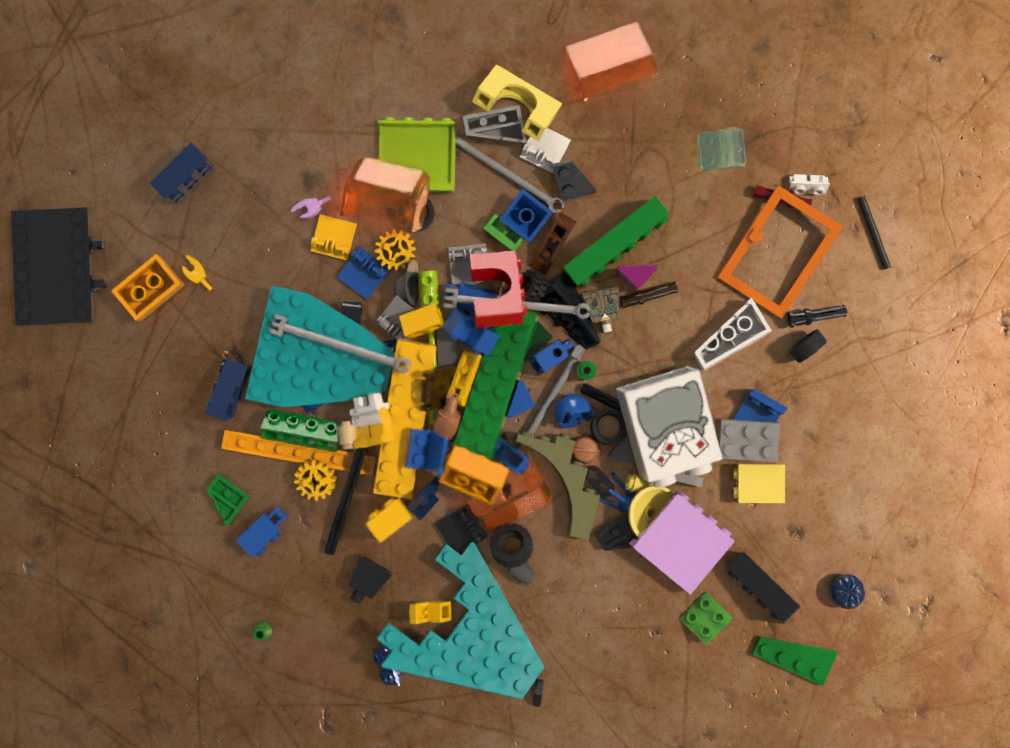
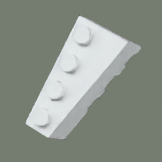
(736, 334)

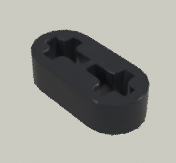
(603, 478)

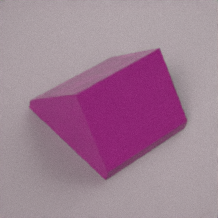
(635, 275)

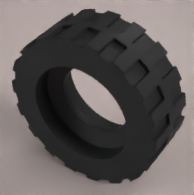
(504, 532)

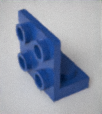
(759, 407)
(426, 451)

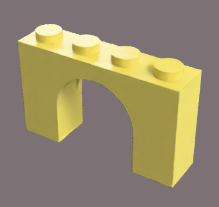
(504, 84)

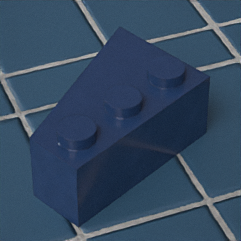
(228, 390)

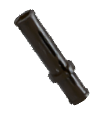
(649, 294)

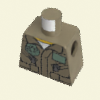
(603, 306)

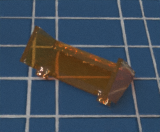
(515, 508)

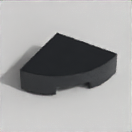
(538, 692)

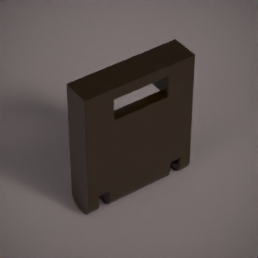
(437, 387)

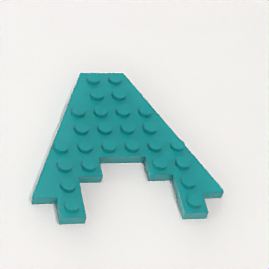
(486, 645)

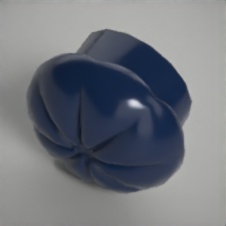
(848, 591)

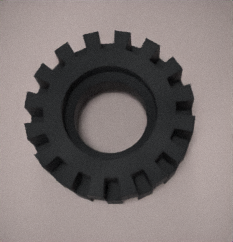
(533, 285)

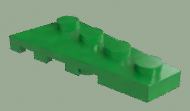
(804, 660)

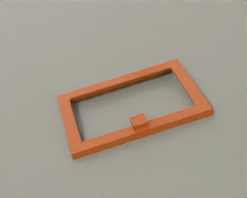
(755, 236)

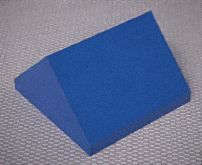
(526, 215)
(521, 401)

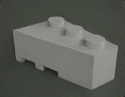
(496, 124)

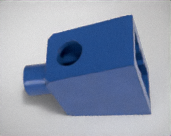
(545, 359)

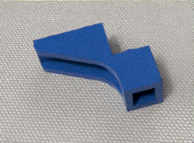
(511, 457)

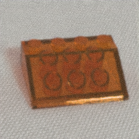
(611, 61)

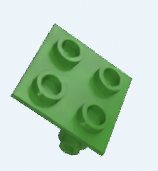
(706, 618)

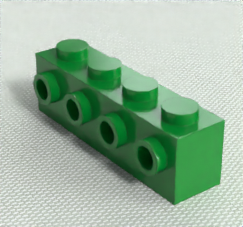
(300, 430)

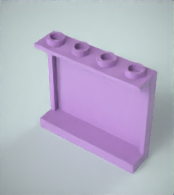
(683, 542)

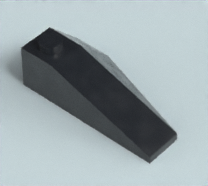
(563, 292)

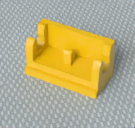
(421, 321)

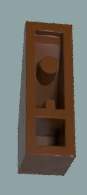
(552, 243)

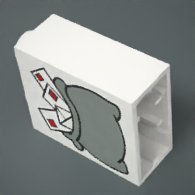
(669, 426)

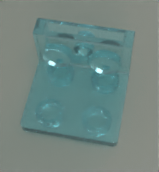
(722, 149)

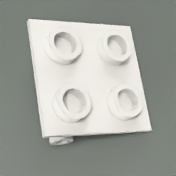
(546, 150)

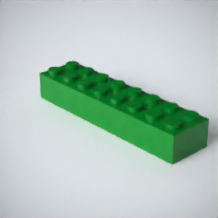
(495, 388)

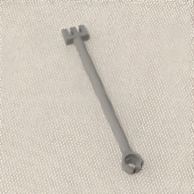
(510, 175)
(529, 305)
(283, 326)
(576, 355)

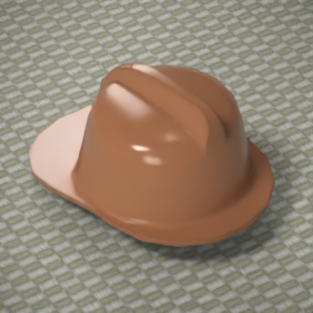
(590, 450)

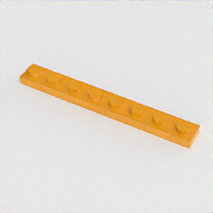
(255, 445)

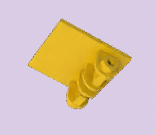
(333, 237)

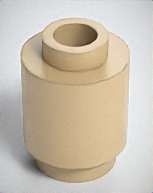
(346, 435)

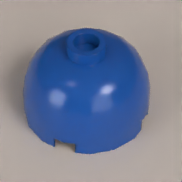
(571, 410)

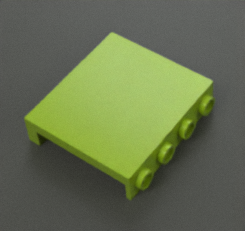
(423, 146)

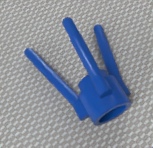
(624, 502)

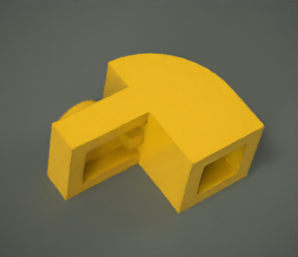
(430, 611)

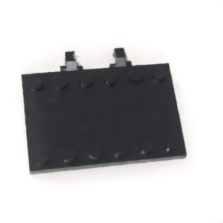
(53, 266)

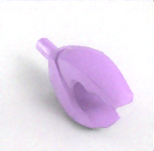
(312, 205)

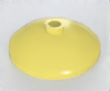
(645, 500)

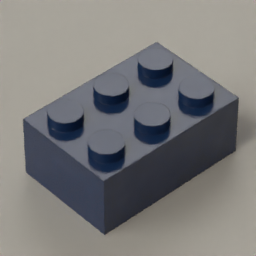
(182, 174)

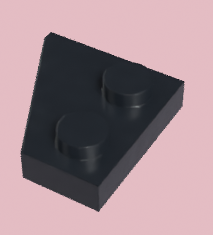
(571, 181)
(616, 534)

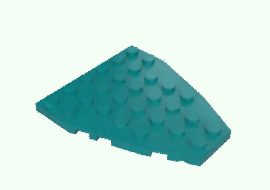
(306, 372)

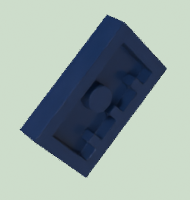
(425, 499)

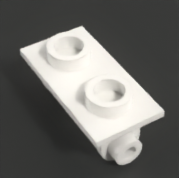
(817, 185)

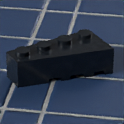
(763, 587)

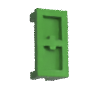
(503, 233)

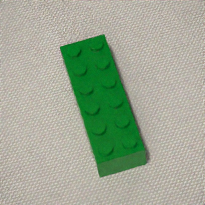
(619, 239)

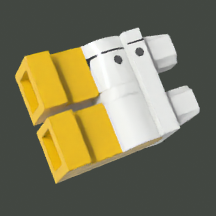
(371, 422)

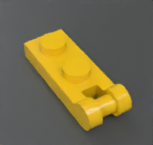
(465, 376)

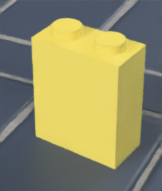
(759, 483)

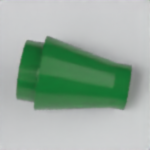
(263, 627)

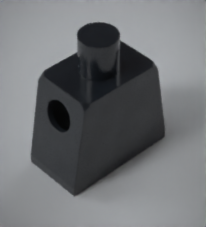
(367, 579)

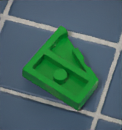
(227, 498)

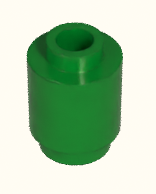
(581, 374)

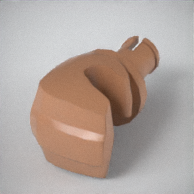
(448, 418)

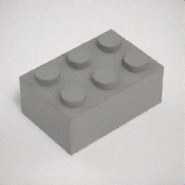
(749, 440)

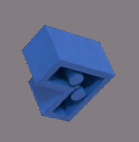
(463, 326)

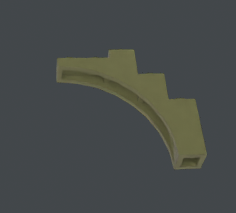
(581, 502)

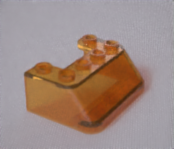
(390, 187)

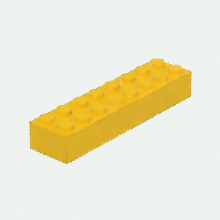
(405, 413)

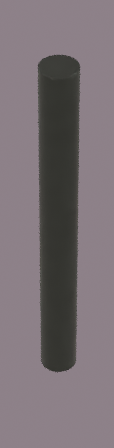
(874, 232)

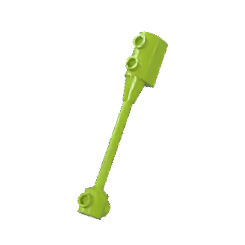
(428, 295)

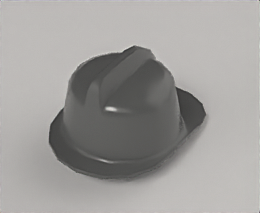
(407, 284)

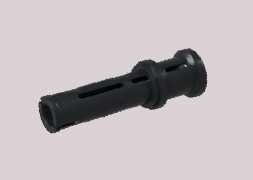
(807, 317)

